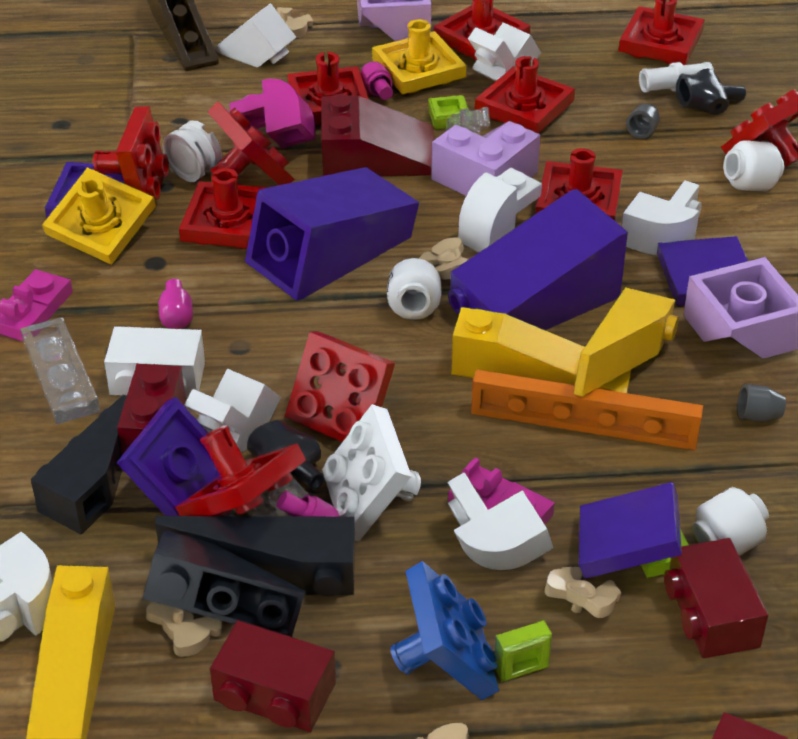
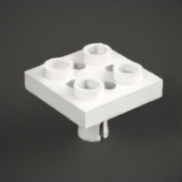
(369, 471)

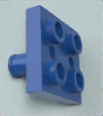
(447, 633)

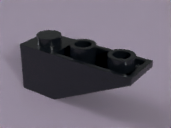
(84, 475)
(220, 585)

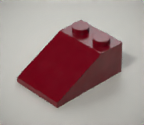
(372, 136)

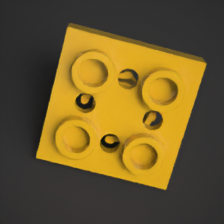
(419, 60)
(90, 209)

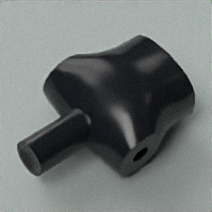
(706, 92)
(278, 435)

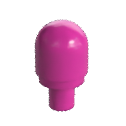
(377, 80)
(175, 306)
(305, 506)

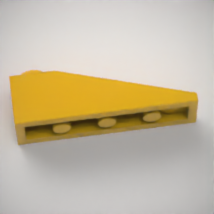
(626, 338)
(516, 348)
(71, 652)

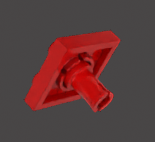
(481, 15)
(661, 33)
(327, 81)
(525, 97)
(771, 124)
(249, 146)
(137, 155)
(596, 183)
(220, 212)
(347, 391)
(239, 479)

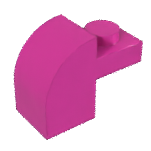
(282, 112)

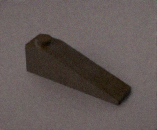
(185, 32)

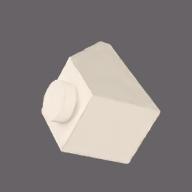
(258, 39)

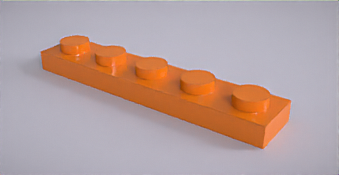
(595, 413)

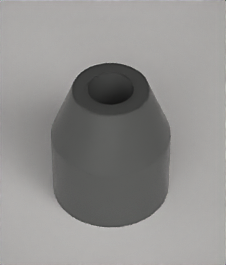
(643, 121)
(760, 403)

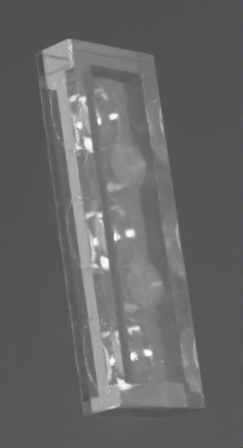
(60, 370)

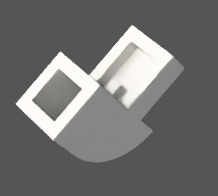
(499, 52)
(493, 205)
(662, 221)
(236, 403)
(501, 536)
(23, 586)

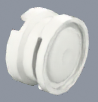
(191, 151)

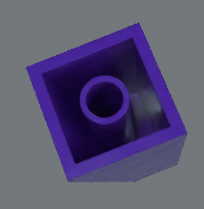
(326, 228)
(547, 267)

